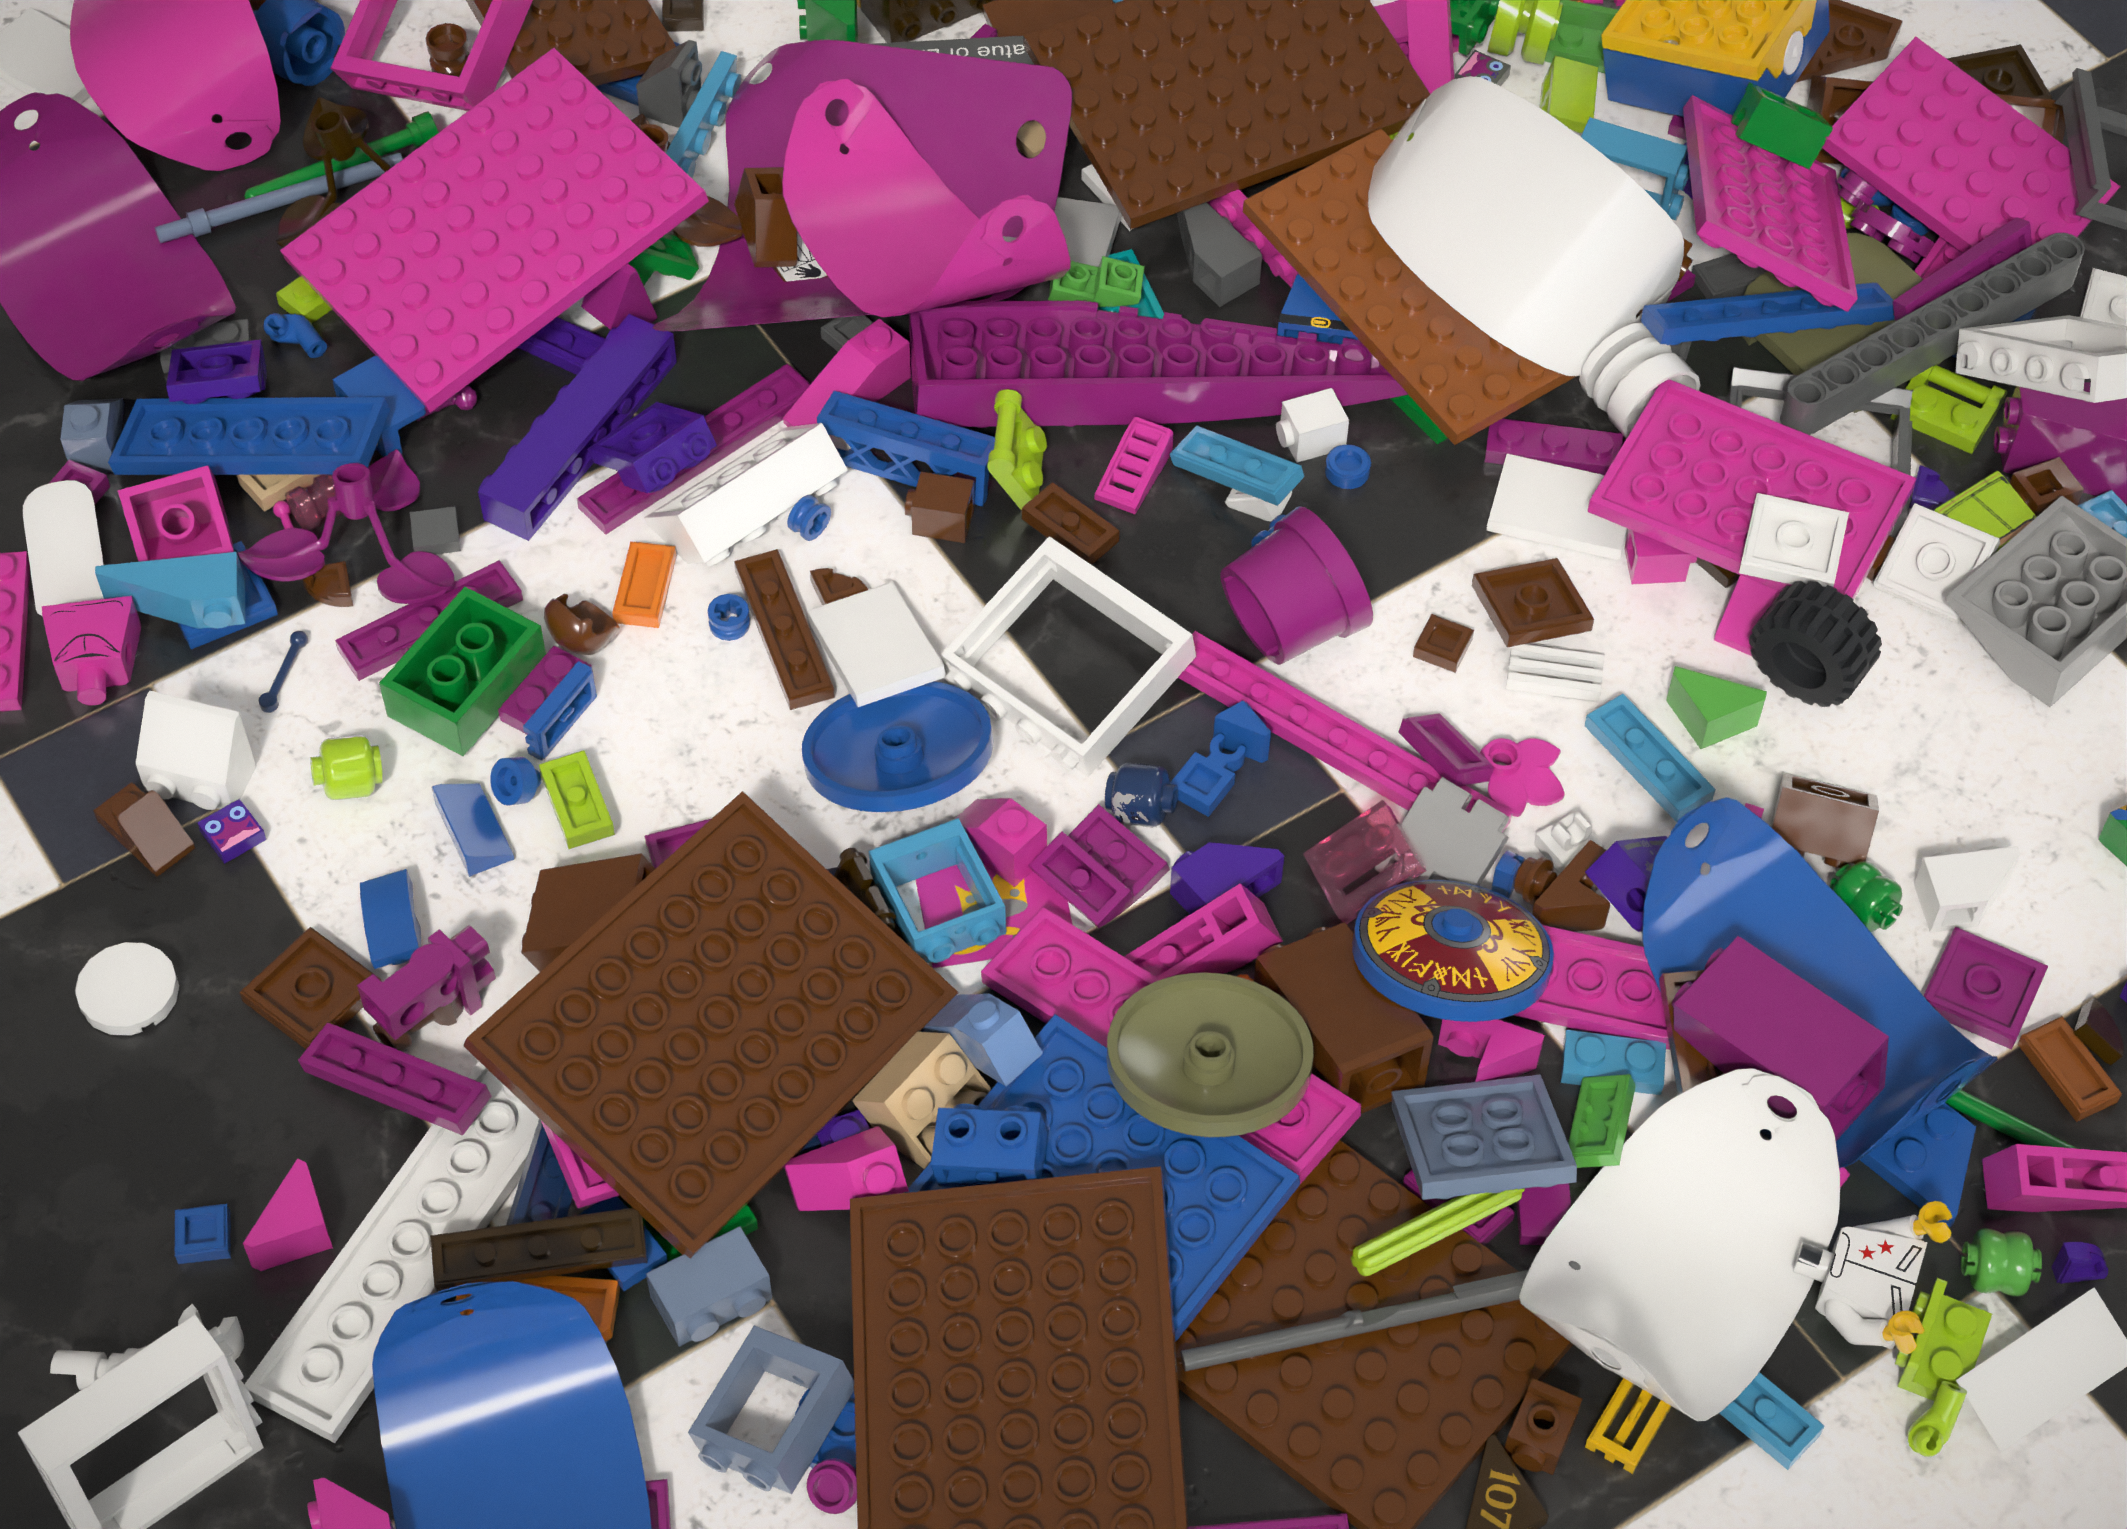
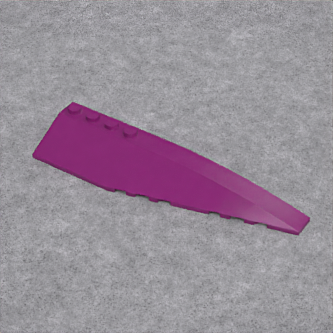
(1115, 366)

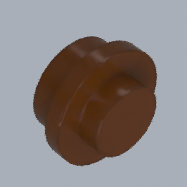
(1534, 878)

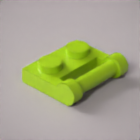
(1950, 417)
(1017, 449)

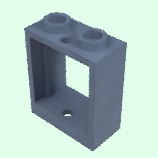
(771, 1353)

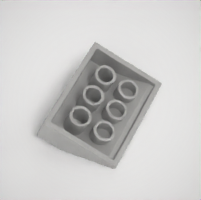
(2050, 600)

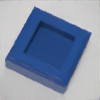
(202, 1234)

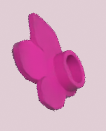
(1526, 775)

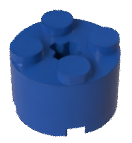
(300, 38)

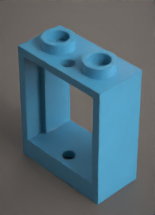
(1644, 153)
(927, 854)

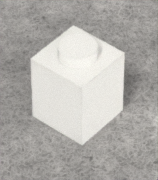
(1312, 425)

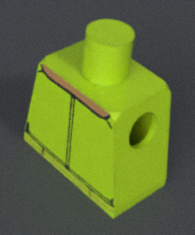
(1991, 508)

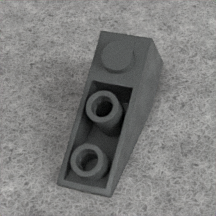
(1217, 254)

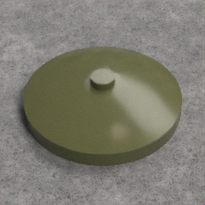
(1209, 1054)

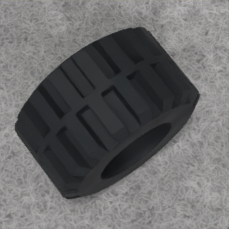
(1815, 643)

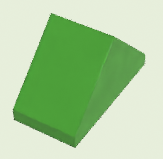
(1713, 706)

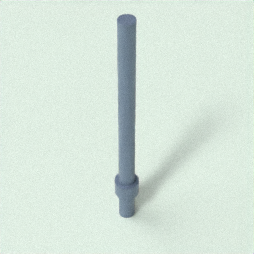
(200, 222)

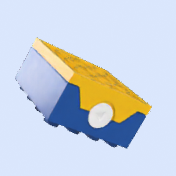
(1708, 49)

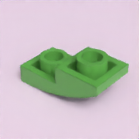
(1109, 284)

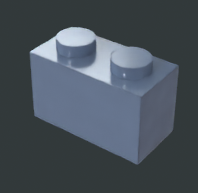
(710, 1288)

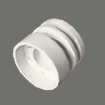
(1627, 372)

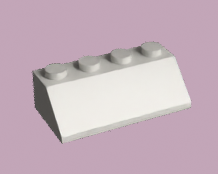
(748, 494)

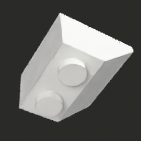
(193, 751)

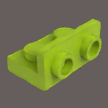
(1948, 1344)

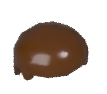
(579, 628)

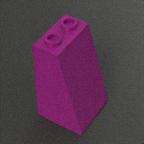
(2080, 432)
(1769, 1019)

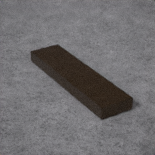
(539, 1248)

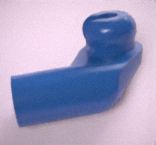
(295, 330)

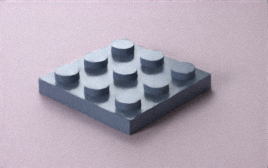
(1483, 1137)

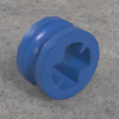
(809, 517)
(735, 626)

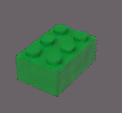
(462, 670)

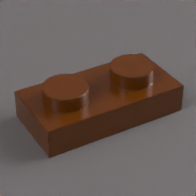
(1070, 523)

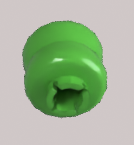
(2001, 1262)

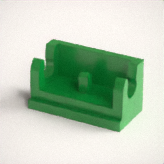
(1780, 126)

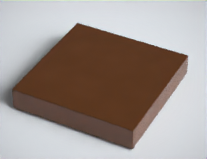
(1532, 602)
(308, 988)

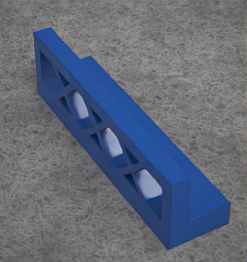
(905, 439)

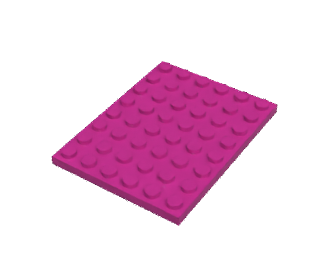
(493, 228)

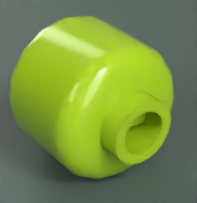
(347, 767)

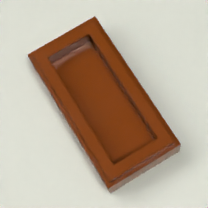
(2069, 1069)

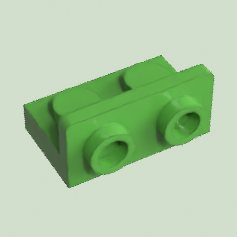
(1580, 33)

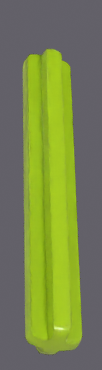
(1428, 1229)

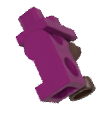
(431, 987)

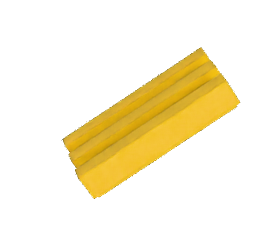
(1614, 1449)

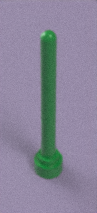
(416, 133)

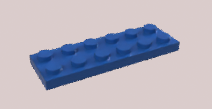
(249, 435)

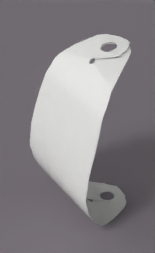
(1522, 224)
(1694, 1242)

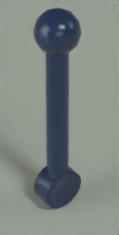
(268, 701)

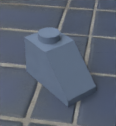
(92, 431)

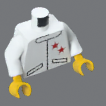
(1874, 1276)

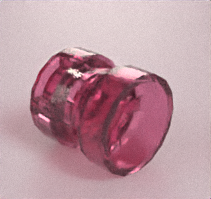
(311, 503)

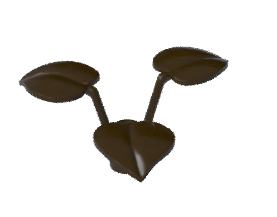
(330, 134)

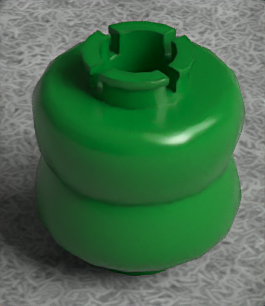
(1869, 894)

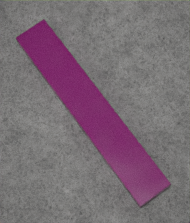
(731, 426)

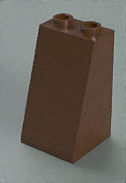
(1357, 1034)

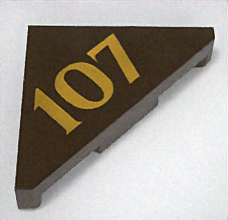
(1502, 1494)

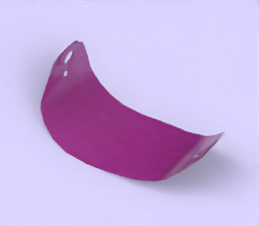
(83, 246)

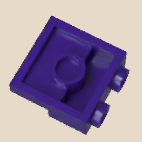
(216, 371)
(654, 446)

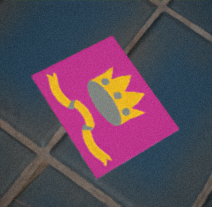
(947, 896)

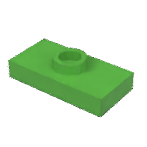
(1601, 1120)

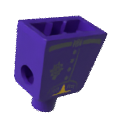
(1624, 875)

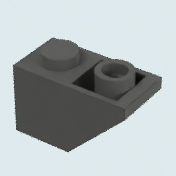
(670, 85)

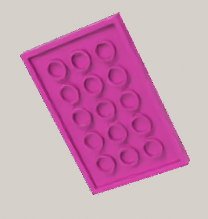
(1956, 153)
(1768, 208)
(1696, 472)

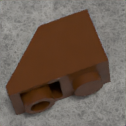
(766, 218)

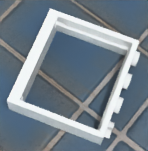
(2041, 358)
(1107, 596)
(124, 1397)

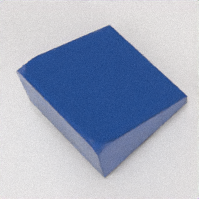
(1243, 728)

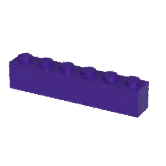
(594, 404)

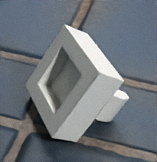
(1565, 839)

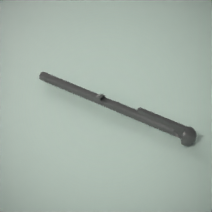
(1354, 1322)

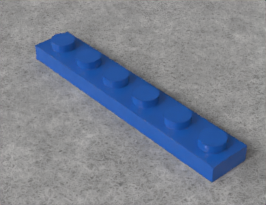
(1761, 315)

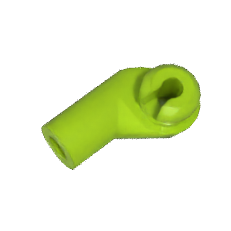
(1935, 1426)

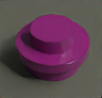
(1856, 189)
(832, 1486)

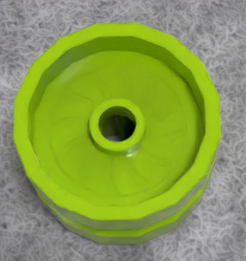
(1530, 17)

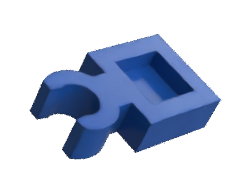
(1207, 780)

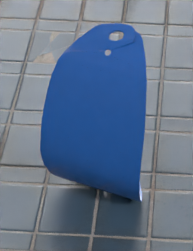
(1785, 910)
(505, 1415)

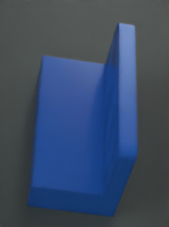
(376, 380)

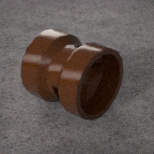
(445, 55)

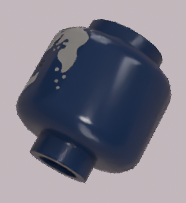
(1140, 794)

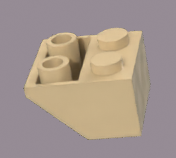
(912, 1086)

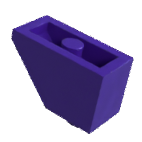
(1219, 867)

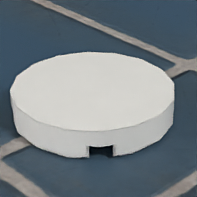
(127, 988)

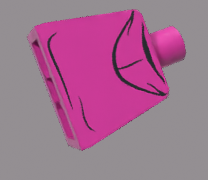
(93, 644)

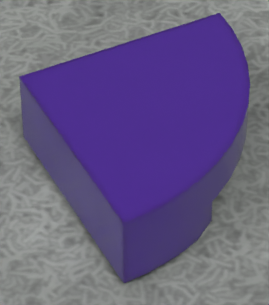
(1930, 490)
(2079, 1263)

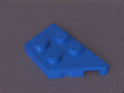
(1928, 1159)

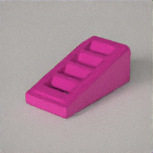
(1146, 441)

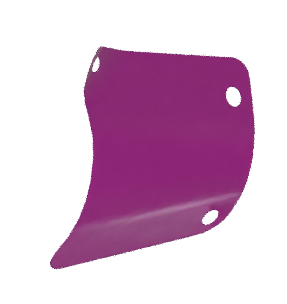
(951, 109)

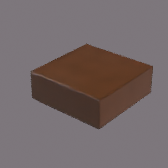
(1443, 643)

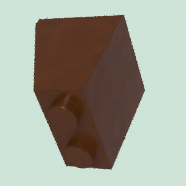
(574, 899)

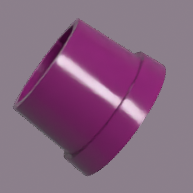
(1296, 589)

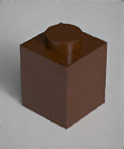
(941, 507)

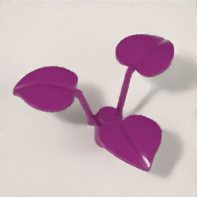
(358, 491)

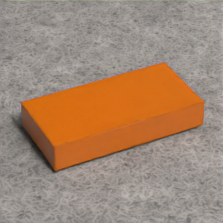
(644, 584)

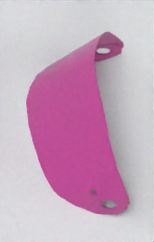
(173, 66)
(890, 223)

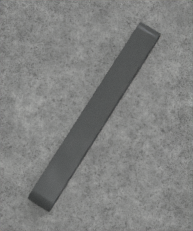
(1930, 333)

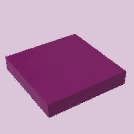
(1984, 987)

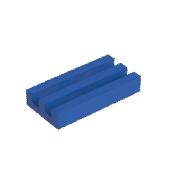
(560, 711)

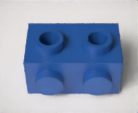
(987, 1145)

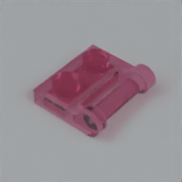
(1357, 850)

